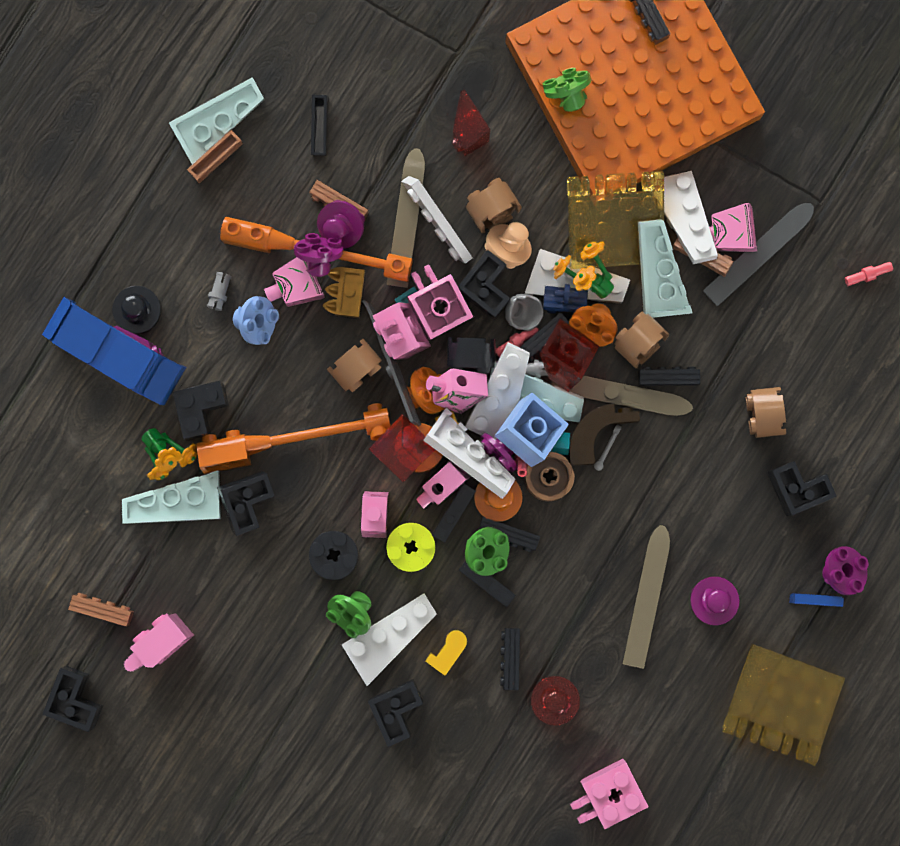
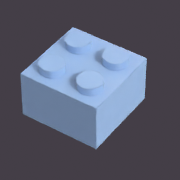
(531, 430)

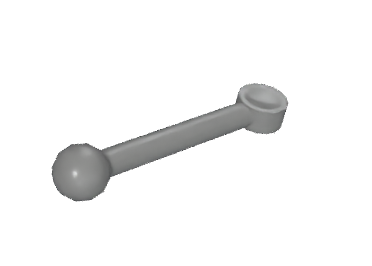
(599, 464)

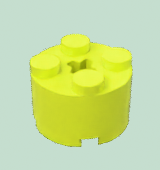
(415, 560)

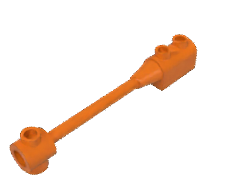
(265, 238)
(236, 449)

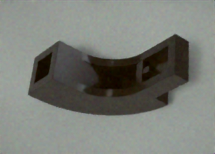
(583, 437)

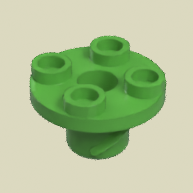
(568, 88)
(487, 551)
(350, 613)

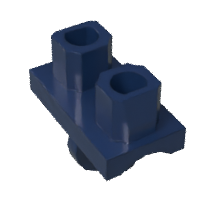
(564, 299)

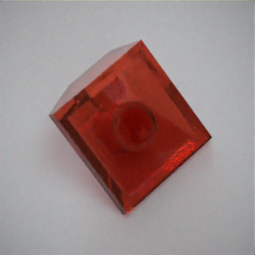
(469, 126)
(567, 355)
(402, 448)

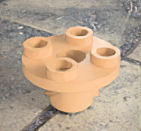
(509, 243)

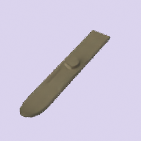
(407, 213)
(631, 396)
(647, 598)

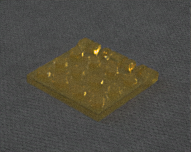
(612, 216)
(786, 700)

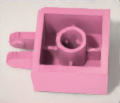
(424, 302)
(400, 331)
(159, 643)
(598, 788)

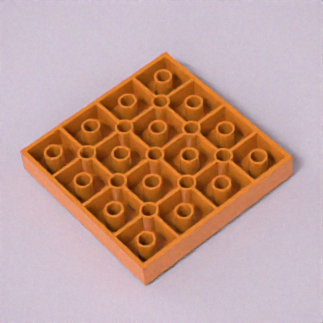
(644, 98)

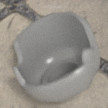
(524, 312)

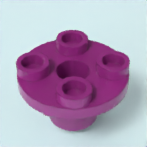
(342, 222)
(318, 253)
(499, 451)
(845, 570)
(714, 600)

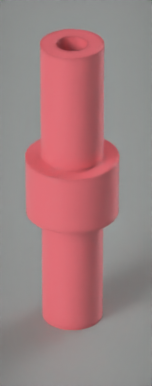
(868, 274)
(517, 340)
(521, 466)

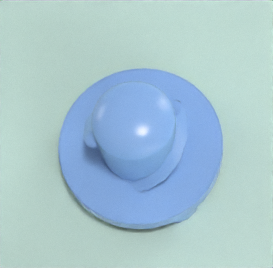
(256, 320)

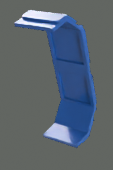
(113, 352)

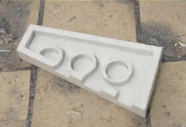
(434, 215)
(687, 217)
(544, 275)
(503, 392)
(470, 456)
(388, 638)

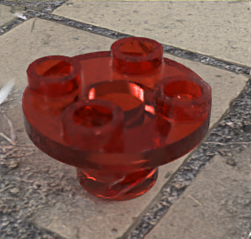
(555, 700)

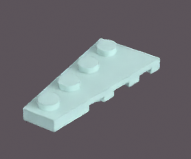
(214, 119)
(660, 275)
(564, 403)
(181, 501)

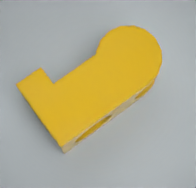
(454, 645)

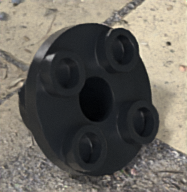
(136, 309)

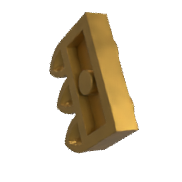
(347, 292)

